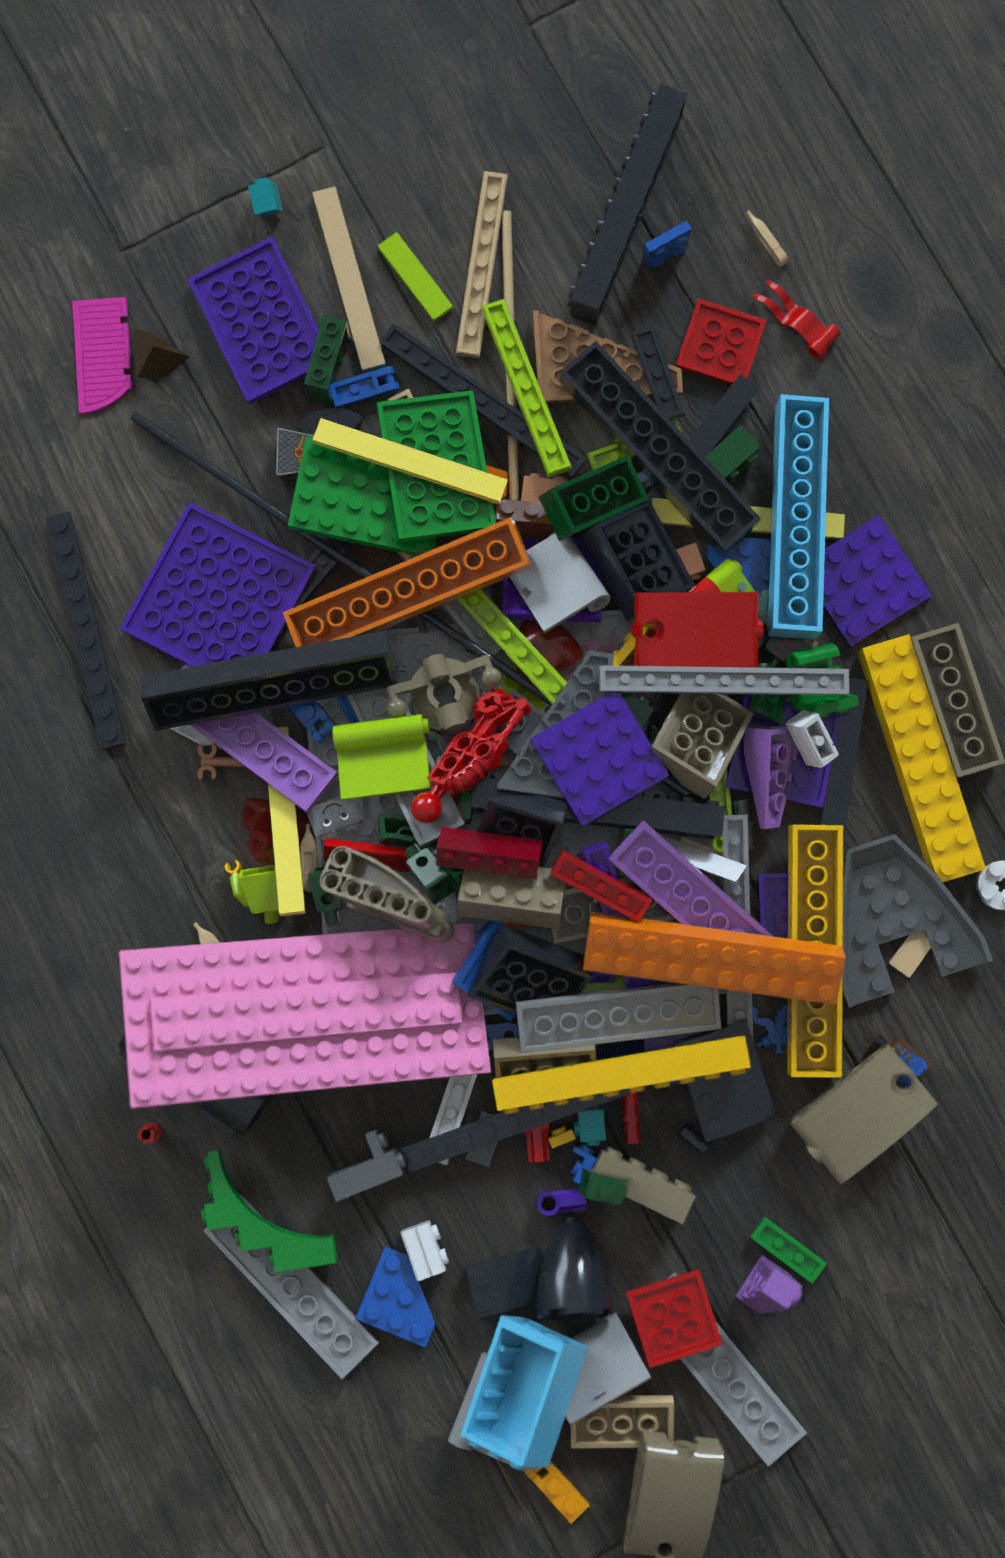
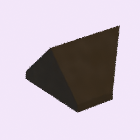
(154, 355)

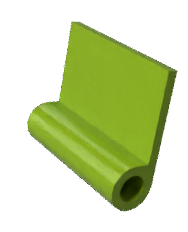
(382, 756)

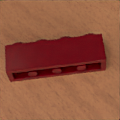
(488, 853)

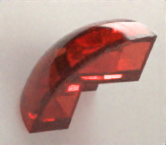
(555, 645)
(258, 821)

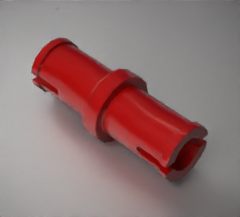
(631, 1118)
(150, 1133)

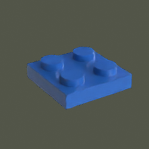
(668, 244)

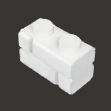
(812, 739)
(424, 1250)

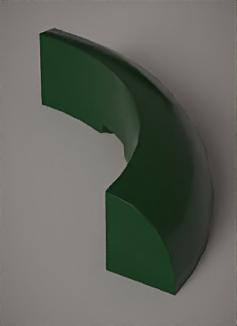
(395, 830)

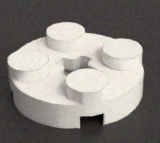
(987, 885)

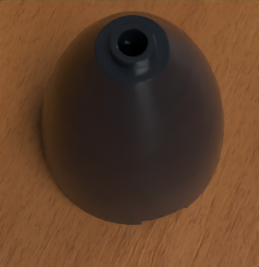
(573, 1276)

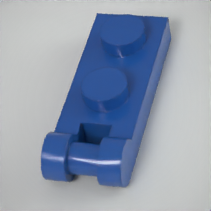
(363, 387)
(310, 715)

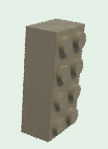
(512, 898)
(648, 1187)

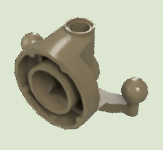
(444, 671)

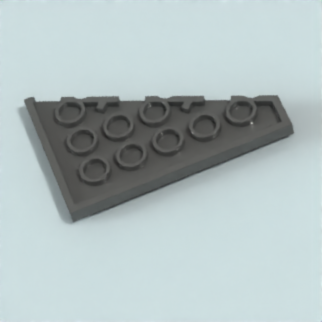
(527, 771)

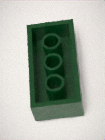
(593, 498)

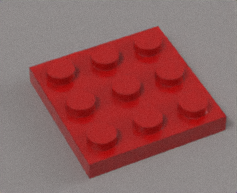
(720, 342)
(674, 1318)

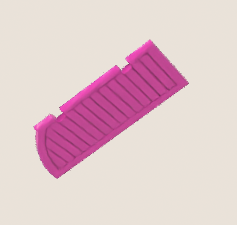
(101, 352)

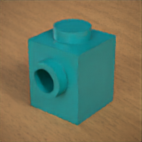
(265, 197)
(590, 1126)

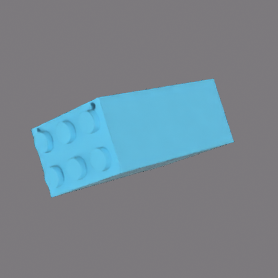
(524, 1392)

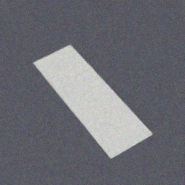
(707, 860)

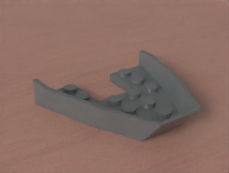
(892, 896)

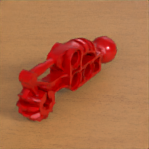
(471, 752)

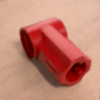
(538, 1143)

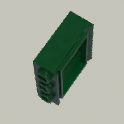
(325, 357)

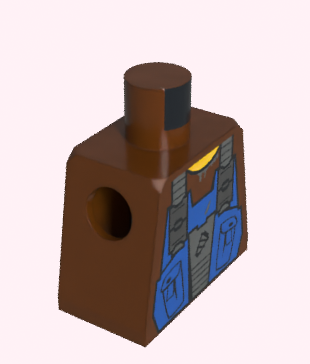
(908, 1055)

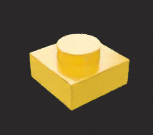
(561, 1136)

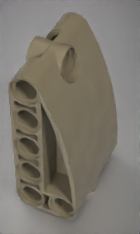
(377, 882)
(862, 1114)
(673, 1496)

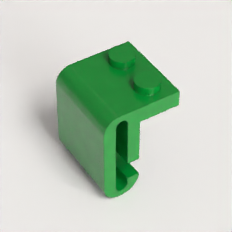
(819, 658)

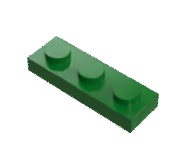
(788, 1249)

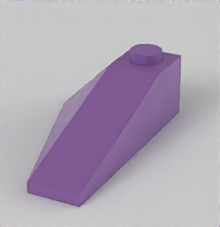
(768, 762)

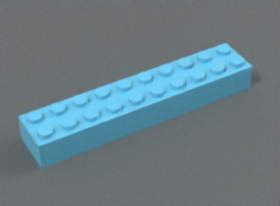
(798, 517)

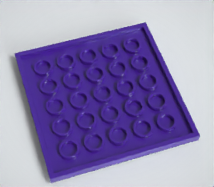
(216, 592)

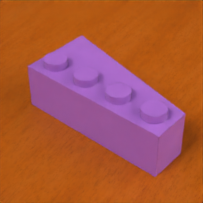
(769, 1288)

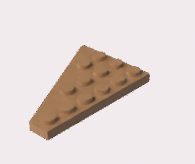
(561, 343)

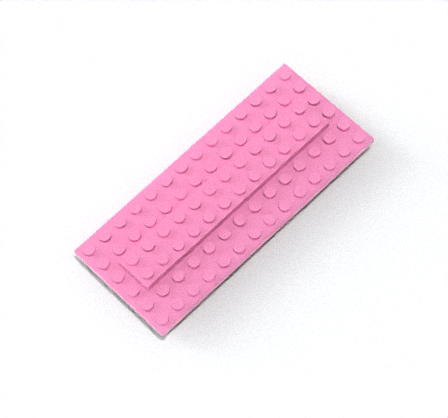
(298, 1015)

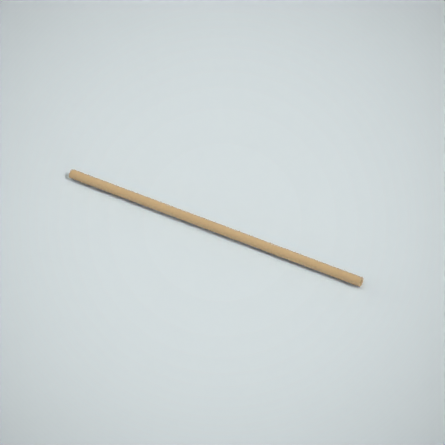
(509, 299)

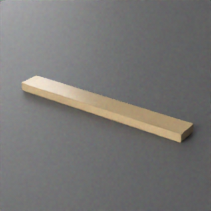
(481, 264)
(349, 279)

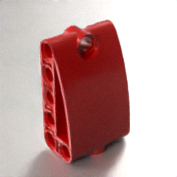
(697, 629)

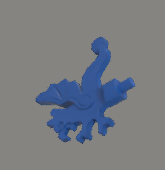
(776, 1032)

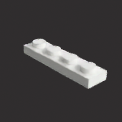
(453, 1105)

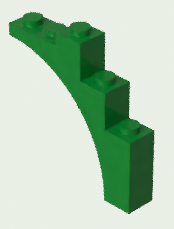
(229, 1209)

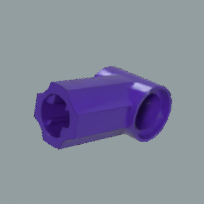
(564, 1201)

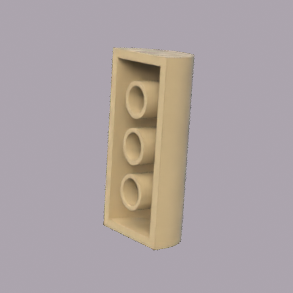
(622, 1421)

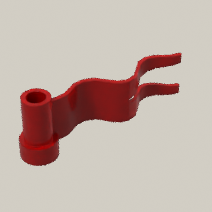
(802, 321)

